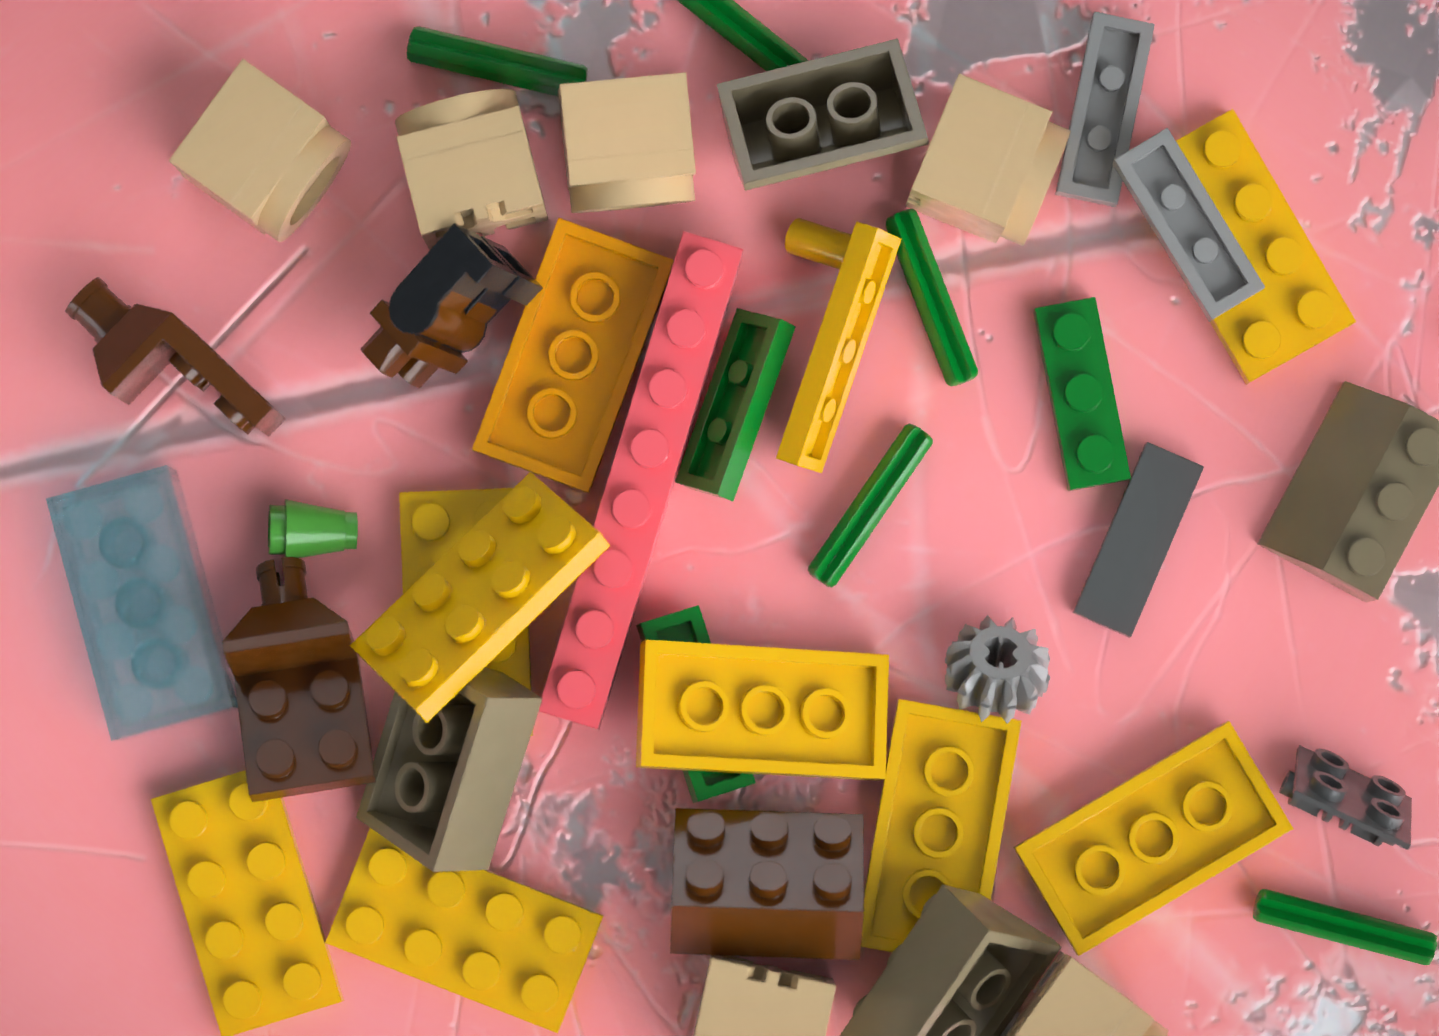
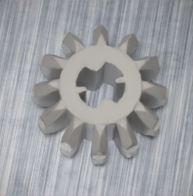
(997, 669)

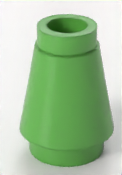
(309, 530)

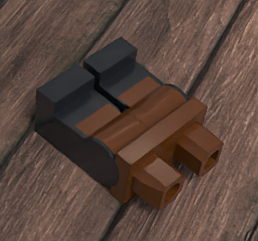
(446, 306)

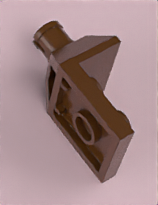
(143, 340)
(298, 691)

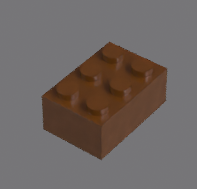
(767, 884)

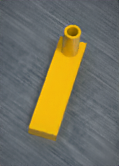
(864, 268)

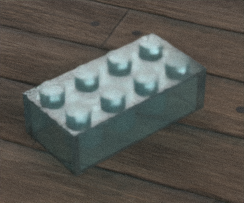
(143, 603)

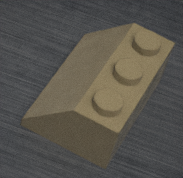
(821, 114)
(1358, 492)
(451, 778)
(955, 972)

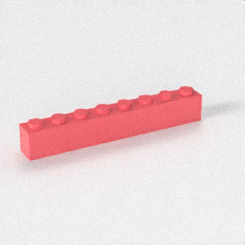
(642, 479)

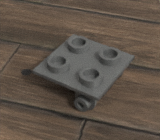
(1372, 805)

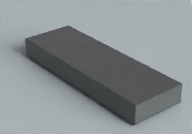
(1138, 539)

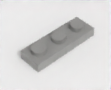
(1104, 108)
(1188, 224)

